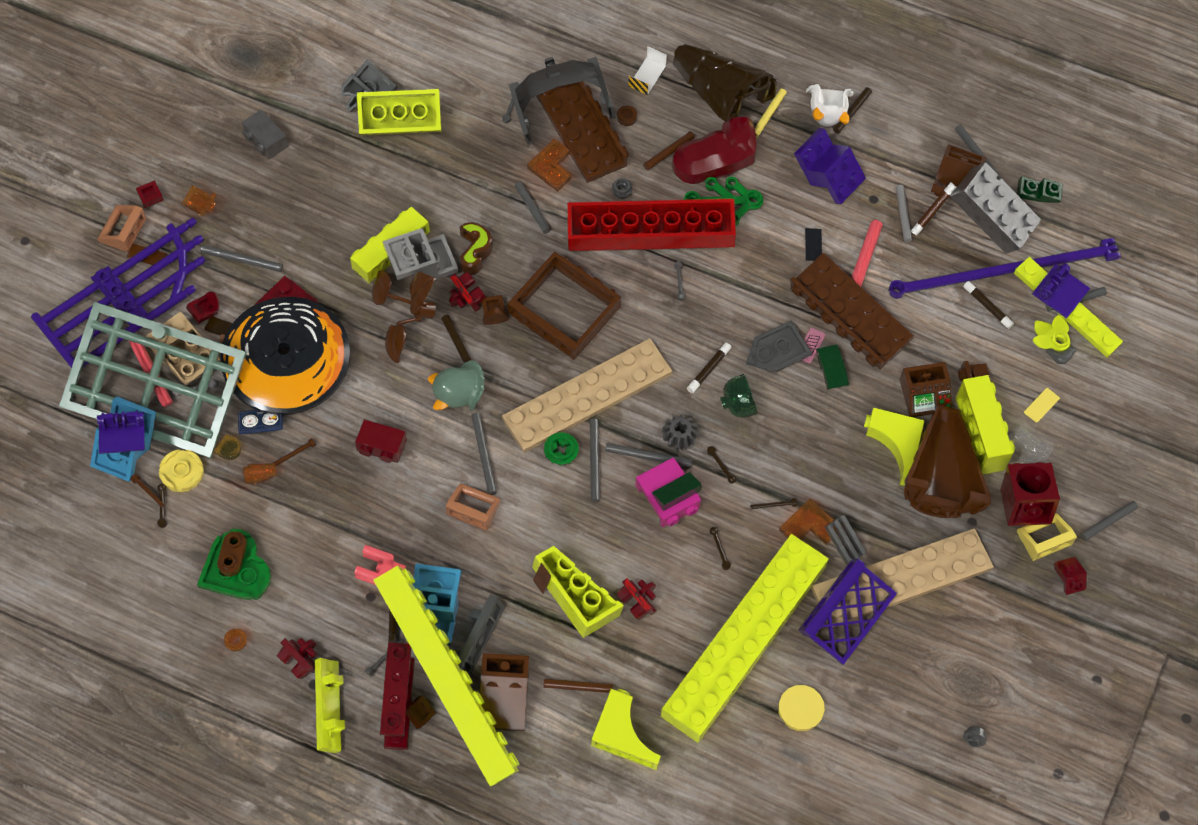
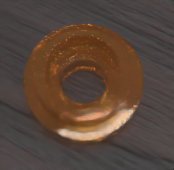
(235, 633)

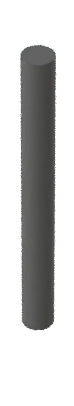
(972, 145)
(241, 258)
(484, 456)
(654, 456)
(594, 460)

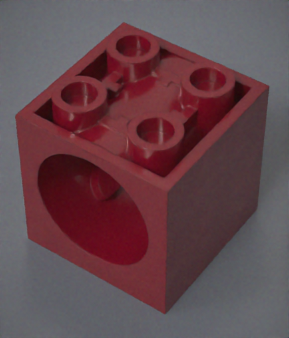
(1029, 494)

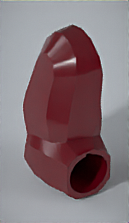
(717, 152)

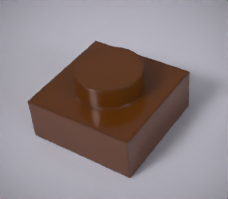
(419, 712)

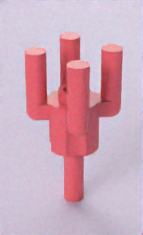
(385, 563)

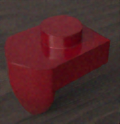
(204, 307)

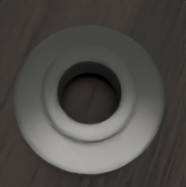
(621, 183)
(975, 736)

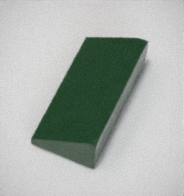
(677, 491)

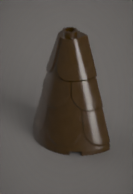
(722, 79)

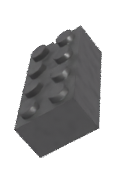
(995, 208)

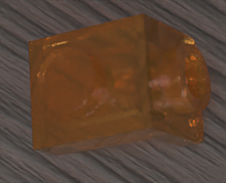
(199, 201)

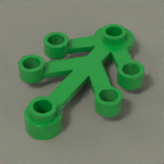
(743, 200)

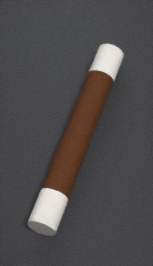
(933, 209)

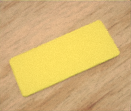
(1041, 405)

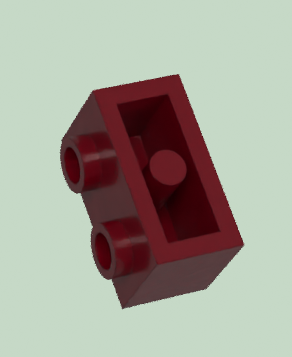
(380, 441)

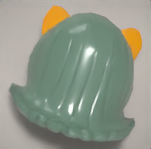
(458, 386)

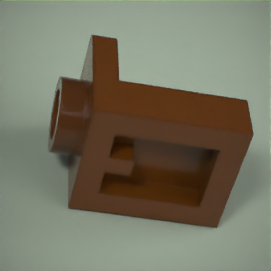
(971, 371)

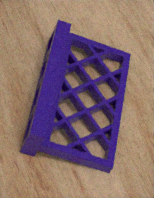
(836, 595)

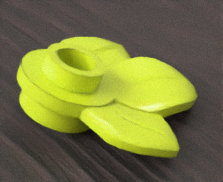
(1050, 333)

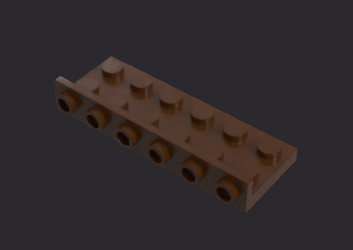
(584, 130)
(851, 311)

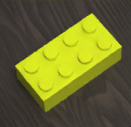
(399, 112)
(984, 423)

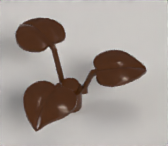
(419, 289)

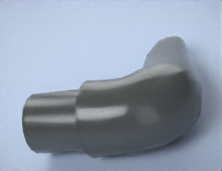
(1062, 358)

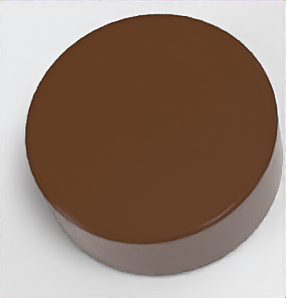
(626, 115)

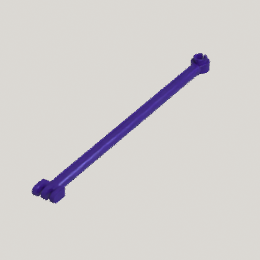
(1105, 249)

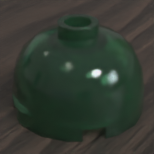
(738, 397)

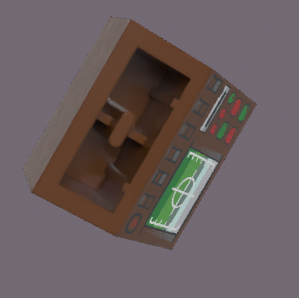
(926, 388)

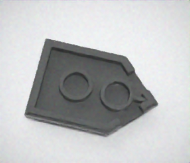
(778, 348)

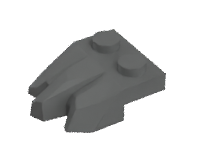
(366, 79)

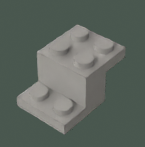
(416, 253)

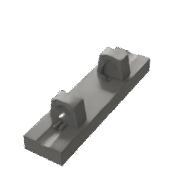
(484, 625)

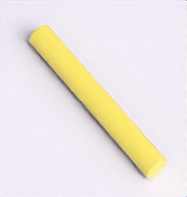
(769, 112)

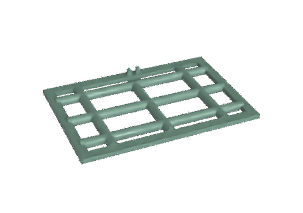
(158, 331)

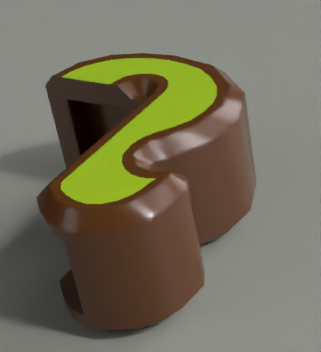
(479, 248)

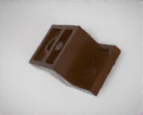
(954, 167)

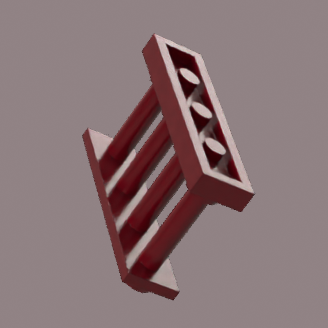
(397, 696)

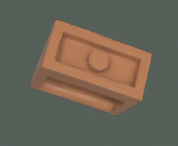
(129, 231)
(468, 514)

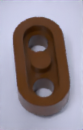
(232, 552)

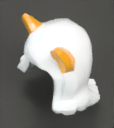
(829, 105)

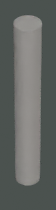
(903, 213)

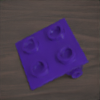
(1061, 290)
(121, 432)

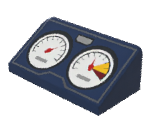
(256, 421)

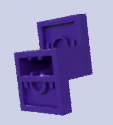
(830, 166)

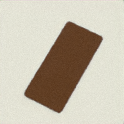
(152, 259)
(542, 578)

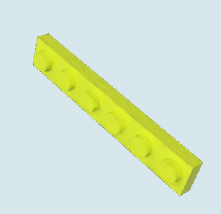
(1080, 318)

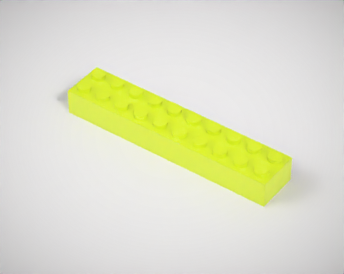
(744, 638)
(446, 676)

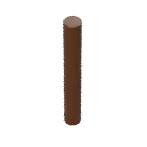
(668, 151)
(577, 685)

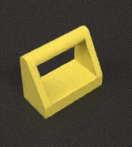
(1051, 545)

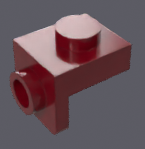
(1072, 575)

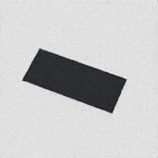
(813, 243)

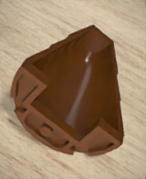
(946, 470)

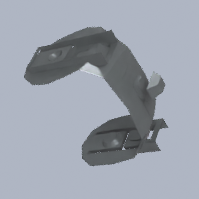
(554, 76)

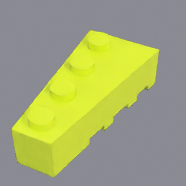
(576, 593)

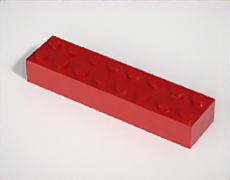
(651, 224)

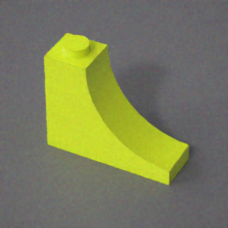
(898, 433)
(616, 734)

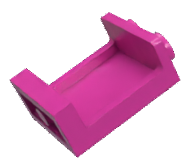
(658, 477)

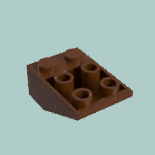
(505, 689)

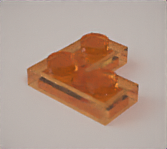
(546, 165)
(808, 518)

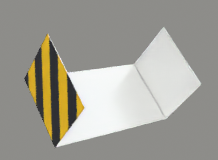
(649, 71)

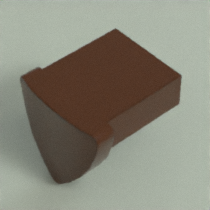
(494, 310)

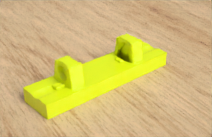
(328, 705)

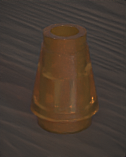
(258, 472)

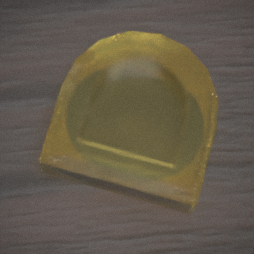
(228, 448)

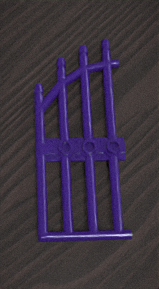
(119, 293)

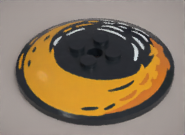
(302, 376)

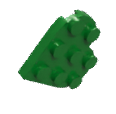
(250, 581)

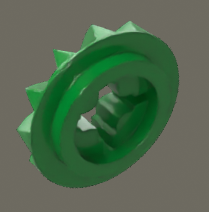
(564, 440)

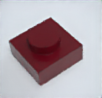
(149, 194)

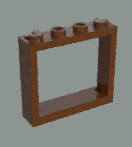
(543, 328)

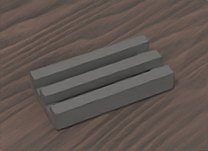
(852, 536)

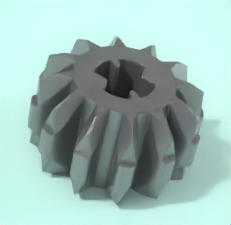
(680, 432)

